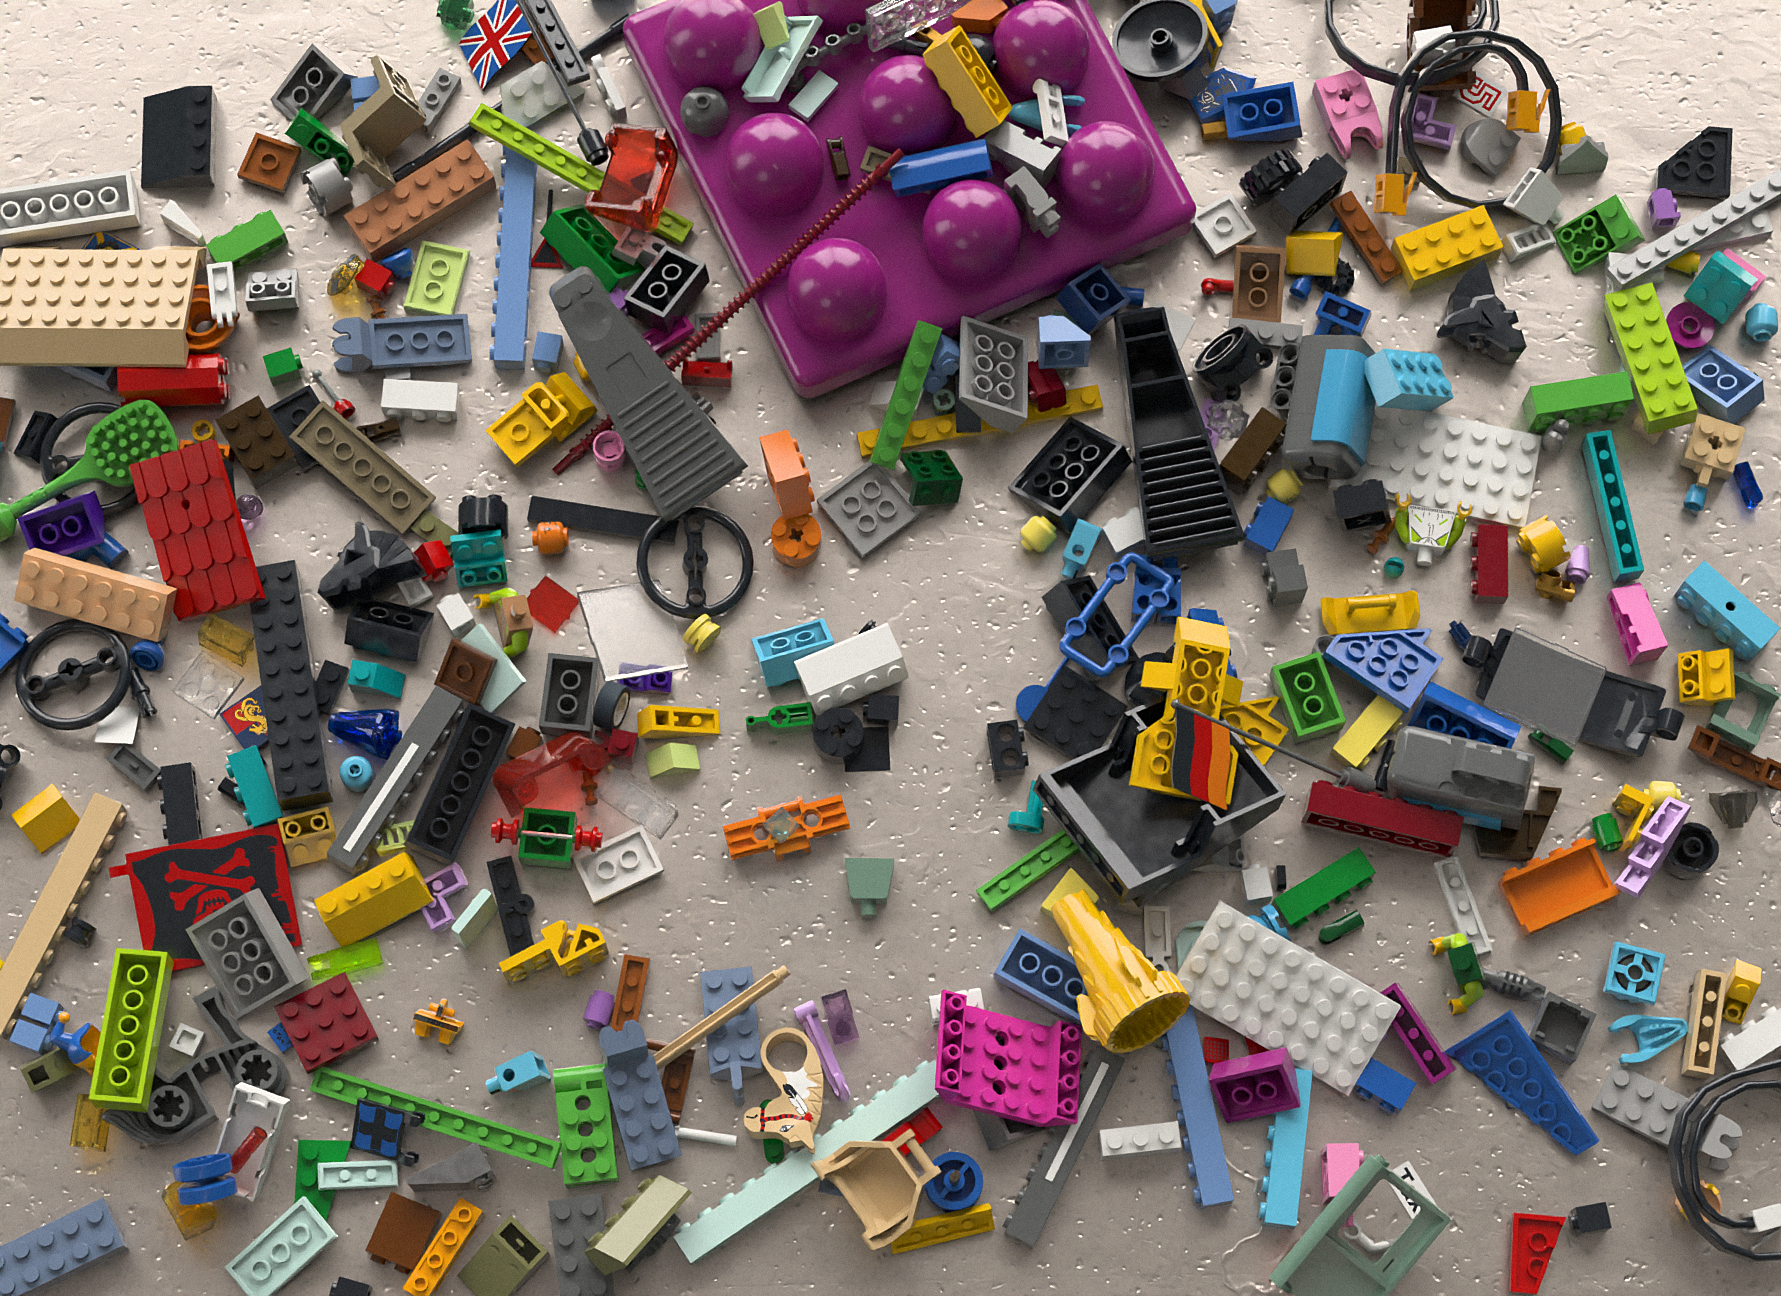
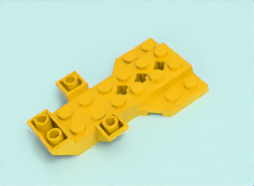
(1198, 681)

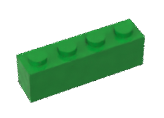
(1324, 888)

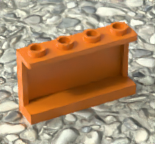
(1557, 887)

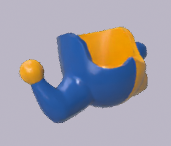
(80, 1046)

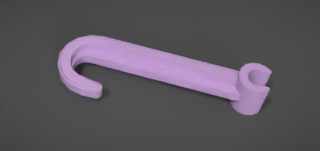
(807, 1015)

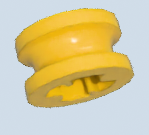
(199, 425)

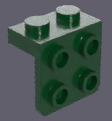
(933, 476)

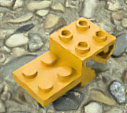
(540, 416)
(569, 956)

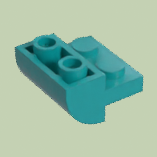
(479, 558)

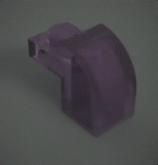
(839, 1016)

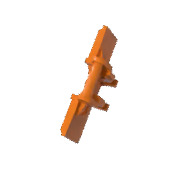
(831, 818)

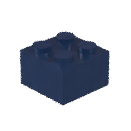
(1093, 299)

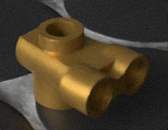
(1552, 585)

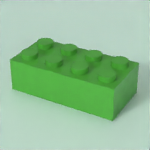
(1578, 401)

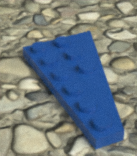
(1518, 1072)

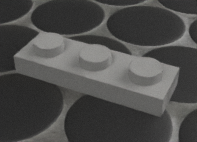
(1271, 334)

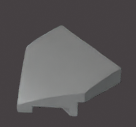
(1582, 157)

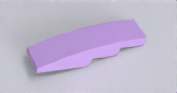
(1654, 846)

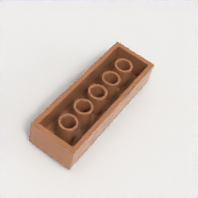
(420, 201)

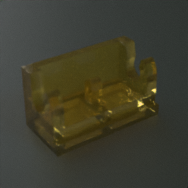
(226, 639)
(88, 1127)

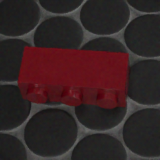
(1489, 564)

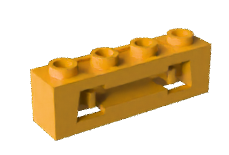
(444, 1249)

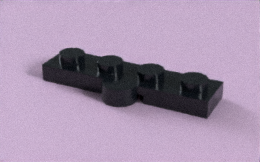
(511, 904)

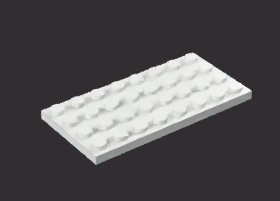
(1450, 462)
(1285, 997)

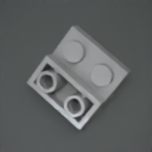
(272, 290)

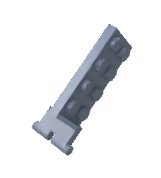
(735, 1045)

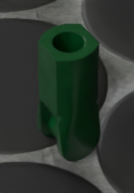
(1554, 747)
(1340, 928)

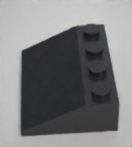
(179, 138)
(1071, 473)

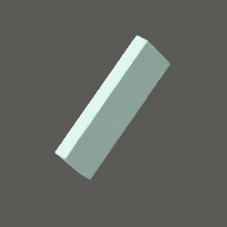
(357, 1175)

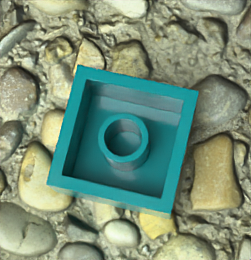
(1720, 287)

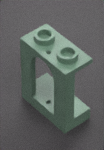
(1744, 738)

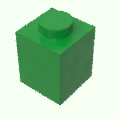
(283, 366)

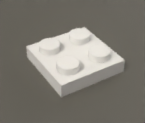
(1223, 225)

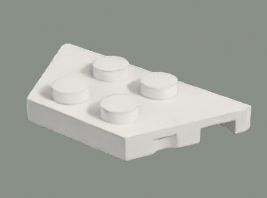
(534, 94)

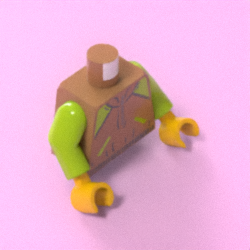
(512, 618)

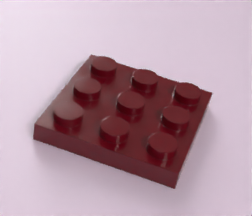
(326, 1023)

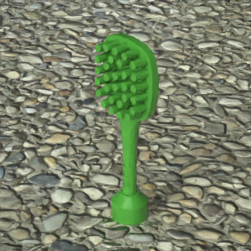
(117, 441)

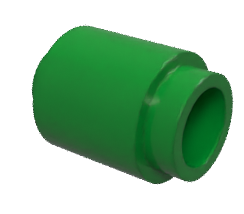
(1606, 832)

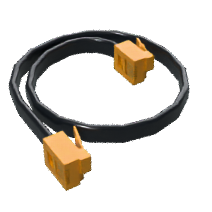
(1521, 115)

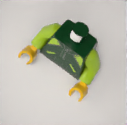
(1466, 969)

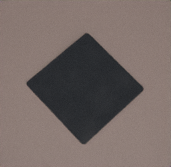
(874, 752)

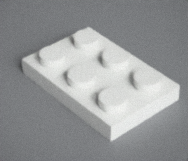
(618, 864)

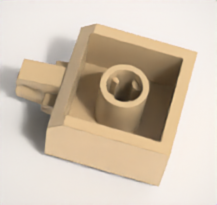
(1710, 462)

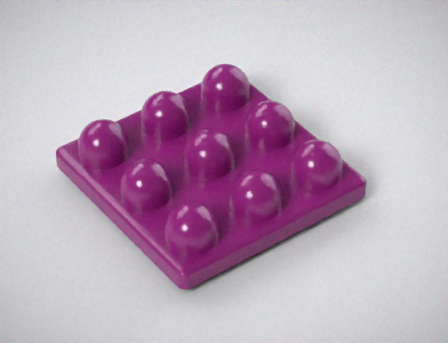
(917, 256)

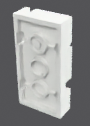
(255, 1109)

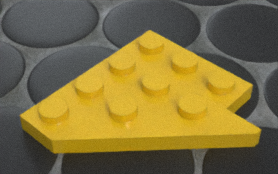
(1255, 719)

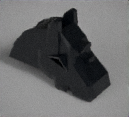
(1481, 319)
(368, 567)

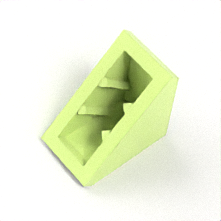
(772, 25)
(672, 760)

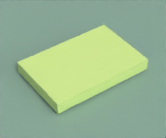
(436, 279)

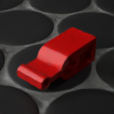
(923, 1125)

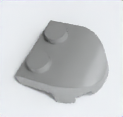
(1488, 144)

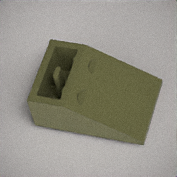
(504, 1261)

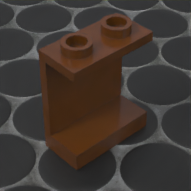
(402, 1233)

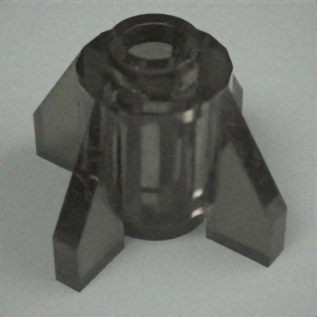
(1734, 806)

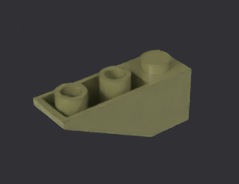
(47, 1069)

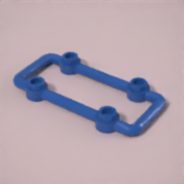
(1117, 654)

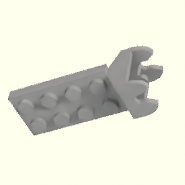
(1652, 1112)

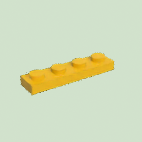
(945, 1228)

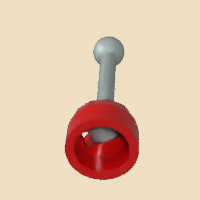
(342, 406)

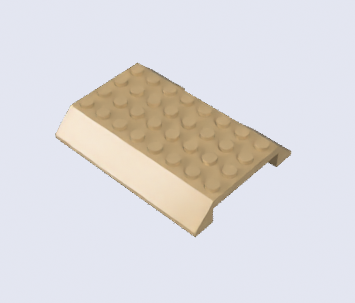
(96, 306)

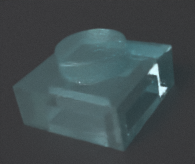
(781, 825)

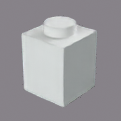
(455, 614)
(1255, 884)

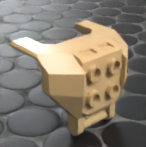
(880, 1184)

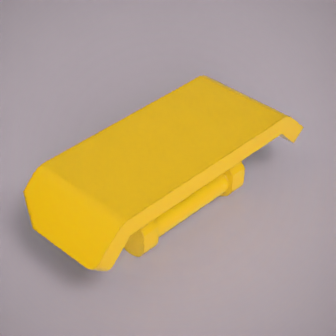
(1370, 613)

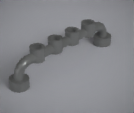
(833, 46)

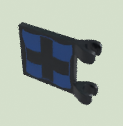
(381, 1128)

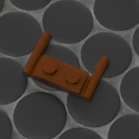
(675, 1078)

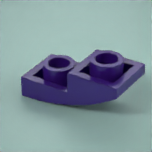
(650, 684)

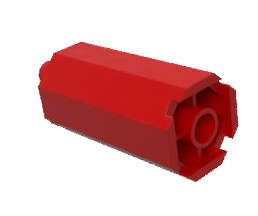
(194, 385)

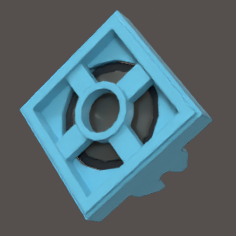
(1634, 973)

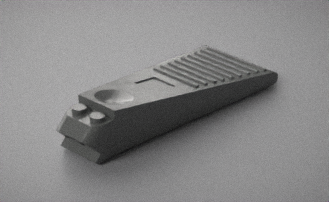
(658, 420)

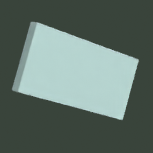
(282, 1250)

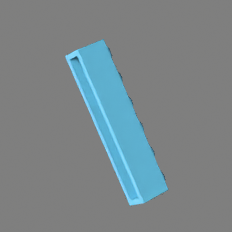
(1286, 1160)

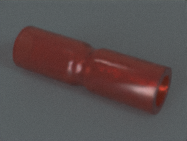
(247, 1148)

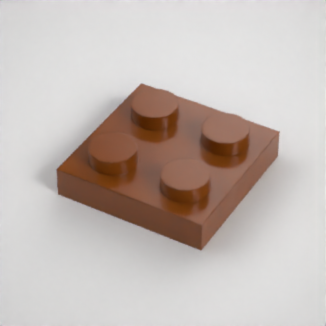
(269, 162)

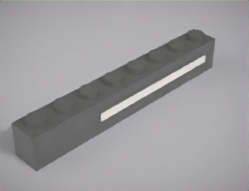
(395, 780)
(1063, 1150)

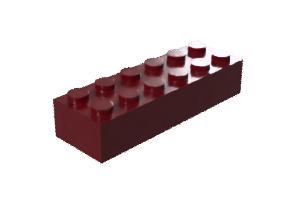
(1382, 818)

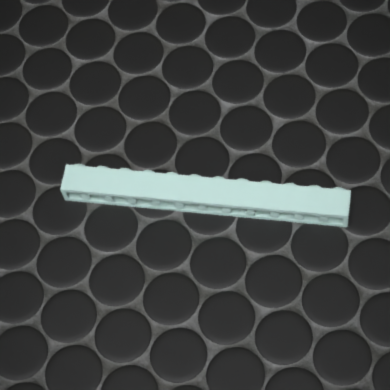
(796, 1174)

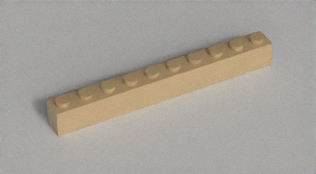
(56, 906)

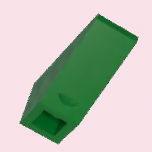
(319, 140)

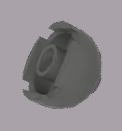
(704, 111)

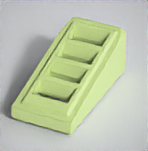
(393, 847)

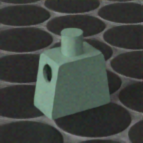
(869, 882)

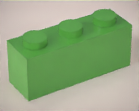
(248, 241)

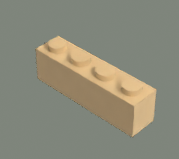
(1704, 1024)

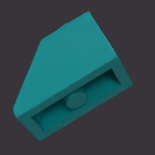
(375, 680)

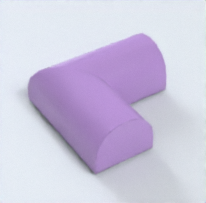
(1428, 130)
(440, 886)

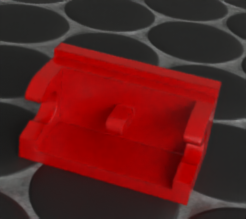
(707, 373)

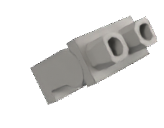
(1033, 202)

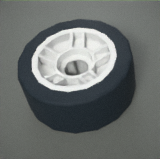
(611, 705)

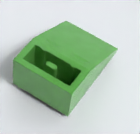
(1598, 232)

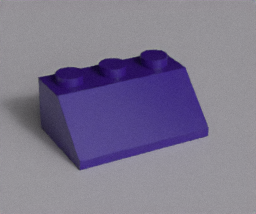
(65, 525)

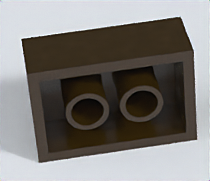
(257, 442)
(1252, 451)

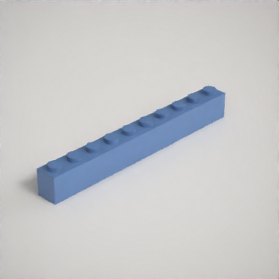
(514, 261)

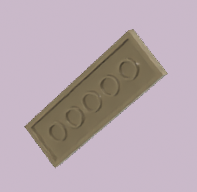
(362, 467)

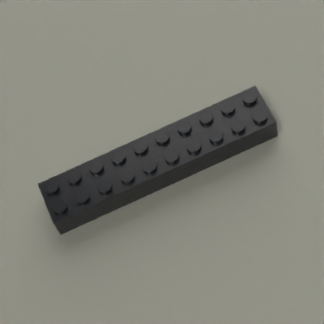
(290, 689)

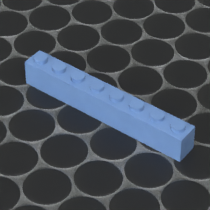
(1197, 1113)

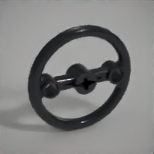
(48, 463)
(691, 609)
(73, 674)

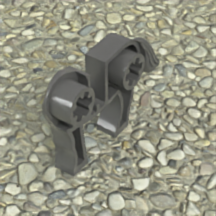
(179, 1103)

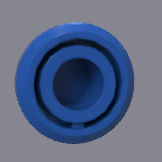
(399, 262)
(148, 654)

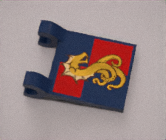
(248, 720)

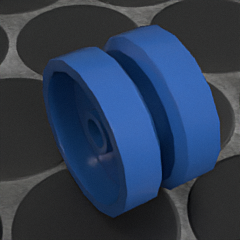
(205, 1179)

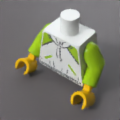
(1428, 529)

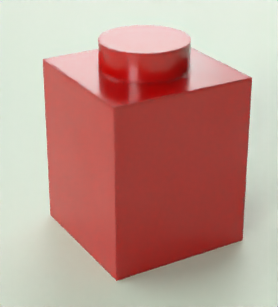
(375, 279)
(434, 560)

